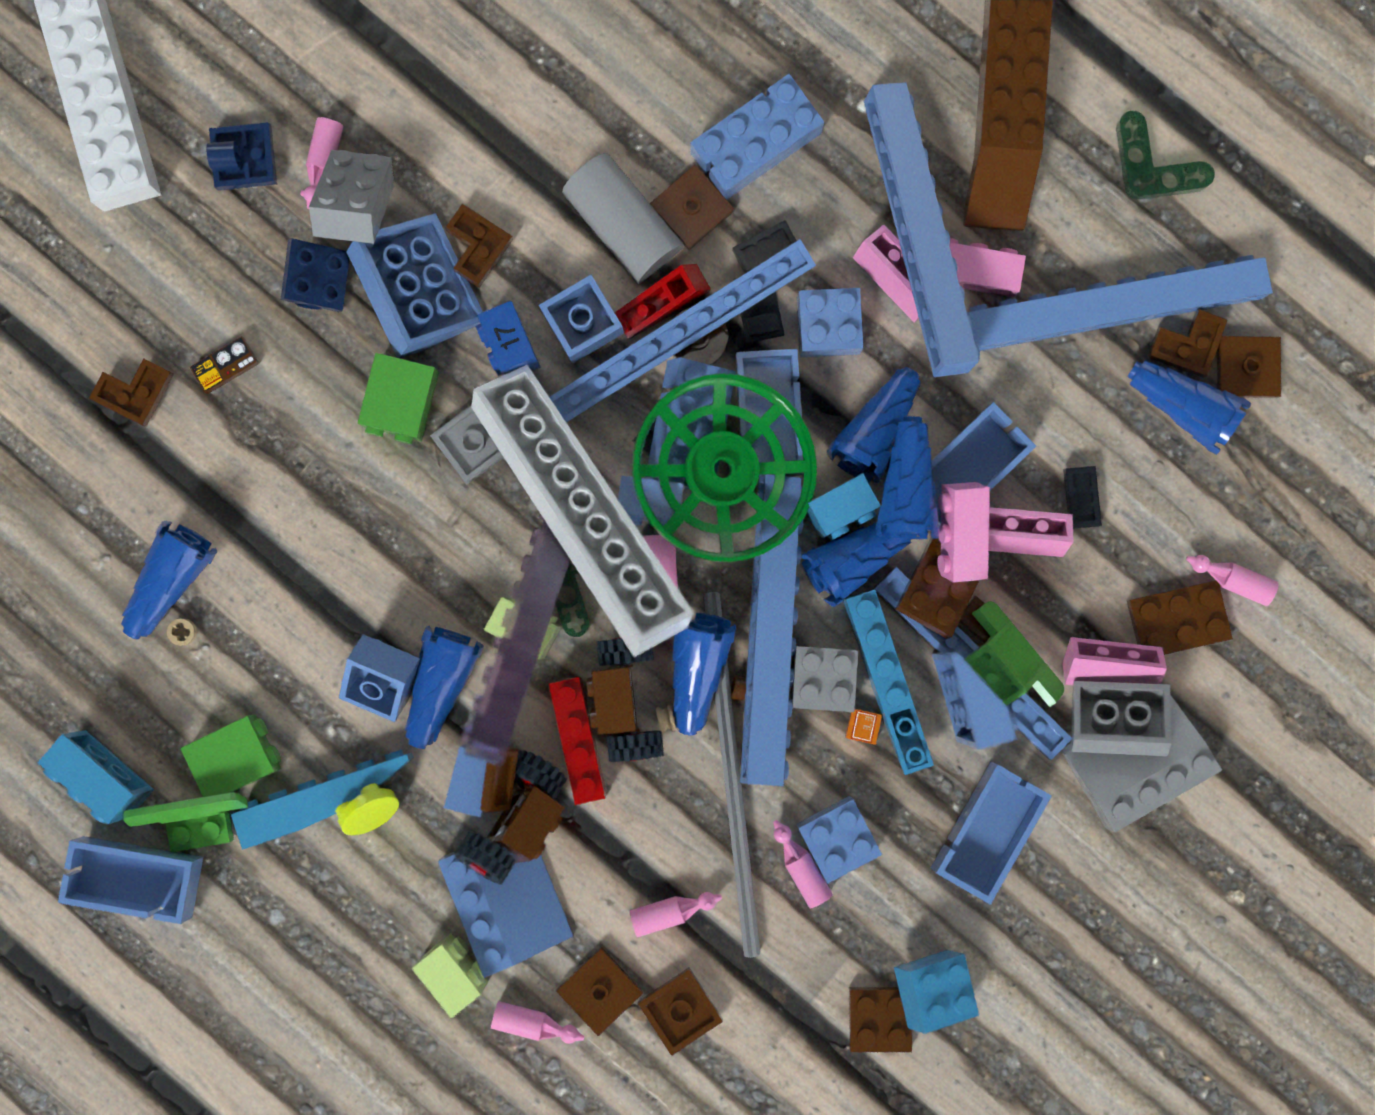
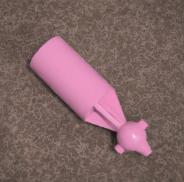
(324, 139)
(1237, 579)
(802, 868)
(669, 912)
(531, 1024)

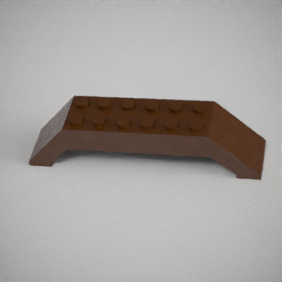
(1009, 113)

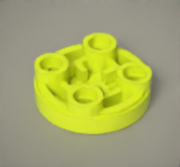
(367, 810)

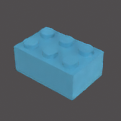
(94, 776)

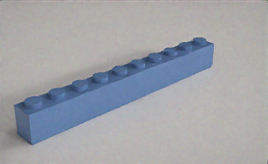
(921, 230)
(1121, 303)
(771, 645)

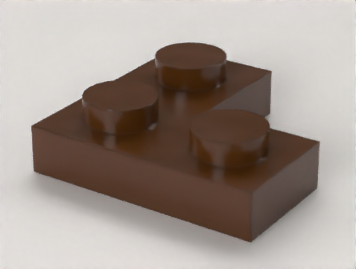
(484, 241)
(1190, 352)
(134, 400)

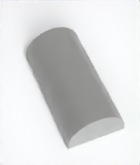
(621, 217)

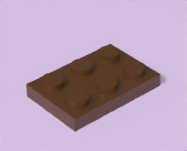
(932, 598)
(1181, 618)

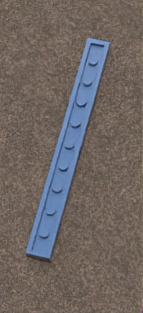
(683, 330)

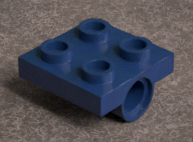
(242, 156)
(315, 276)

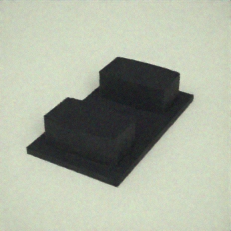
(762, 320)

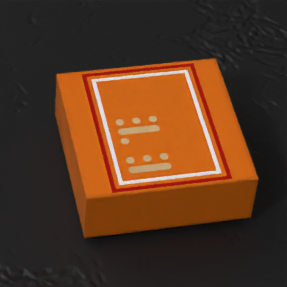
(863, 726)

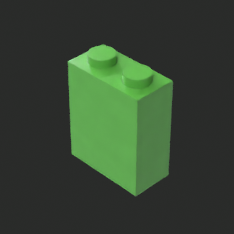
(398, 398)
(232, 757)

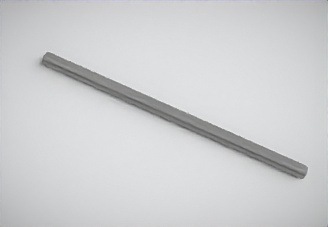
(735, 800)

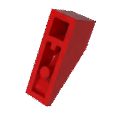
(663, 299)

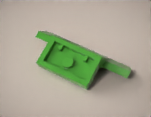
(1009, 661)
(192, 821)

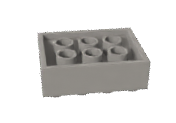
(1134, 785)

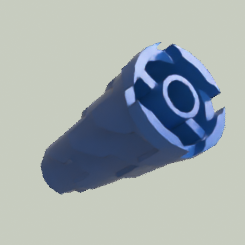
(1191, 404)
(871, 434)
(909, 489)
(848, 561)
(168, 571)
(699, 659)
(440, 677)

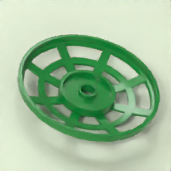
(741, 461)

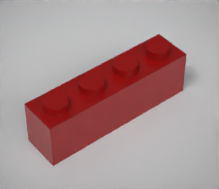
(578, 740)

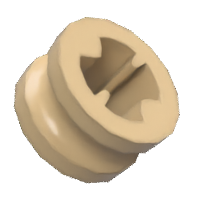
(175, 639)
(665, 718)

